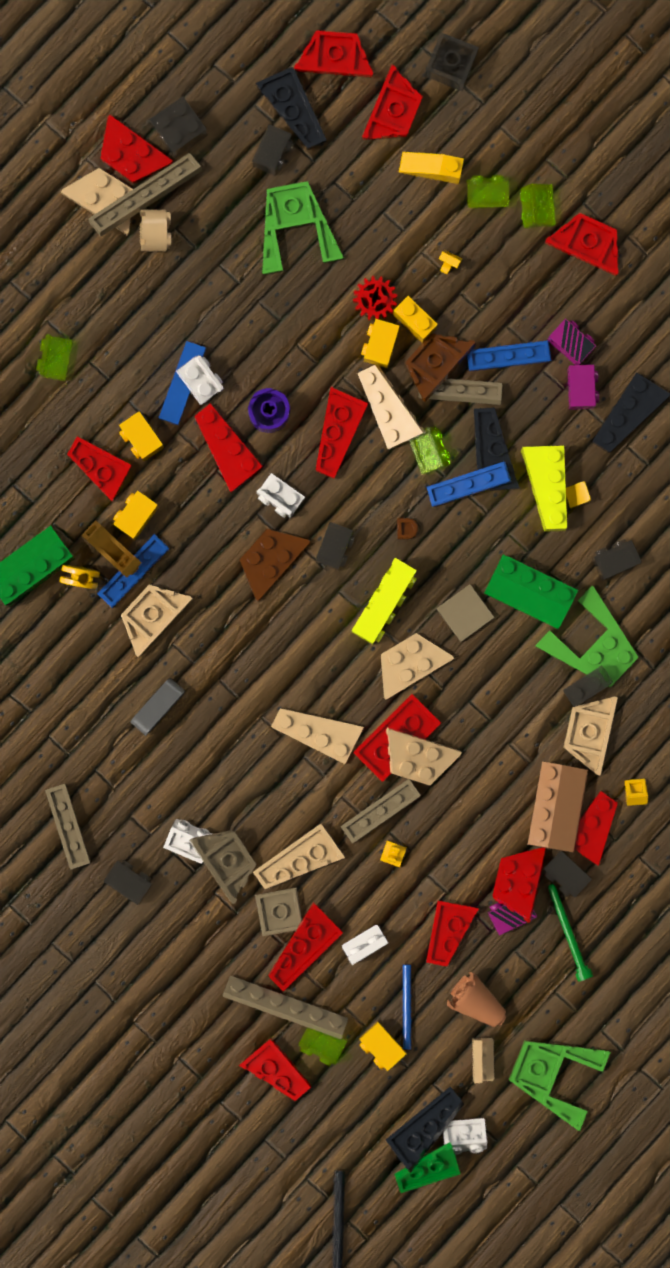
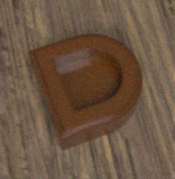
(406, 528)

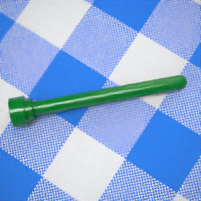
(582, 970)

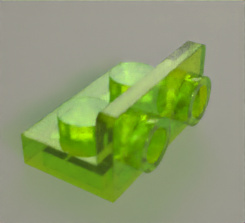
(487, 192)
(537, 205)
(54, 357)
(430, 450)
(322, 1045)

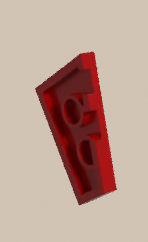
(100, 466)
(594, 827)
(448, 930)

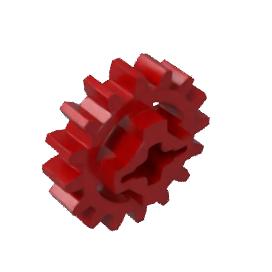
(368, 295)

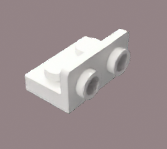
(200, 379)
(280, 495)
(179, 839)
(364, 944)
(466, 1135)

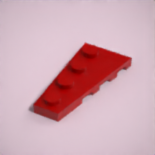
(339, 428)
(230, 453)
(308, 942)

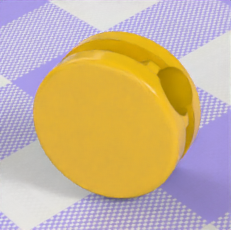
(80, 576)

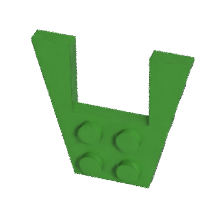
(294, 207)
(610, 650)
(537, 1070)

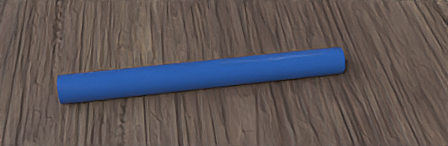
(406, 1006)

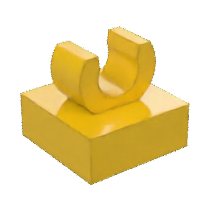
(449, 261)
(393, 853)

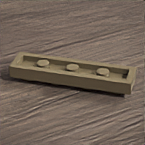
(468, 391)
(380, 811)
(67, 826)

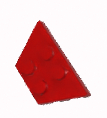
(334, 54)
(394, 108)
(130, 153)
(589, 242)
(519, 881)

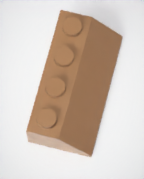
(558, 807)

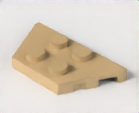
(97, 192)
(152, 615)
(409, 663)
(590, 731)
(417, 757)

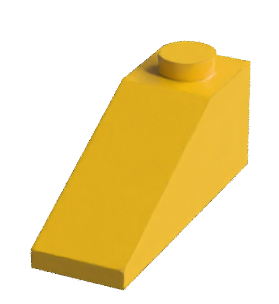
(432, 166)

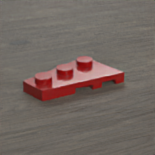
(276, 1068)

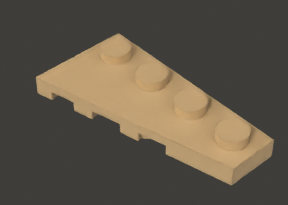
(391, 414)
(322, 734)
(302, 856)

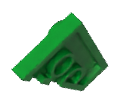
(432, 1168)

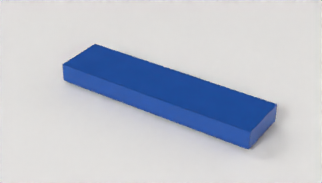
(509, 356)
(178, 391)
(468, 484)
(119, 585)

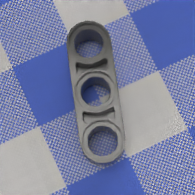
(157, 706)

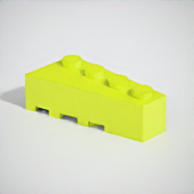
(547, 477)
(384, 601)

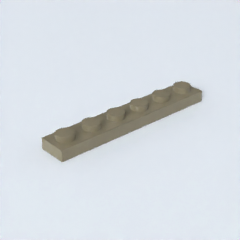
(145, 194)
(285, 1007)

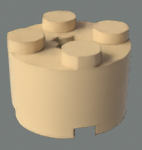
(154, 230)

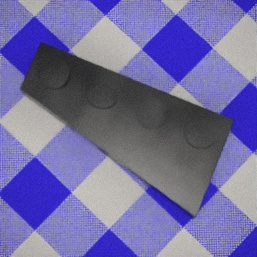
(292, 104)
(630, 411)
(491, 445)
(423, 1129)

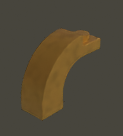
(111, 549)

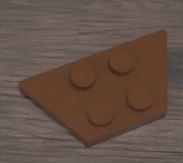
(436, 361)
(270, 559)

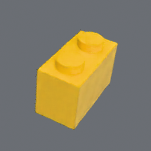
(415, 319)
(381, 343)
(141, 436)
(135, 514)
(382, 1046)

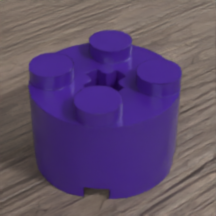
(273, 399)

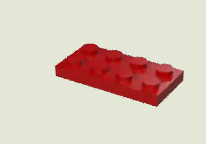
(408, 718)

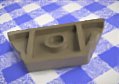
(225, 860)

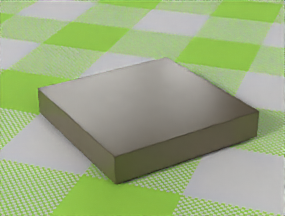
(465, 613)
(279, 911)

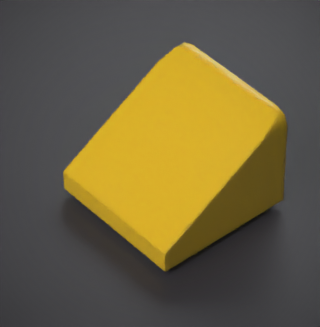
(577, 494)
(636, 792)

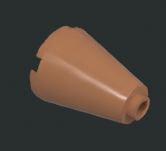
(476, 1001)

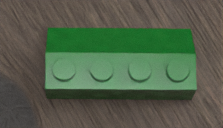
(32, 565)
(530, 591)

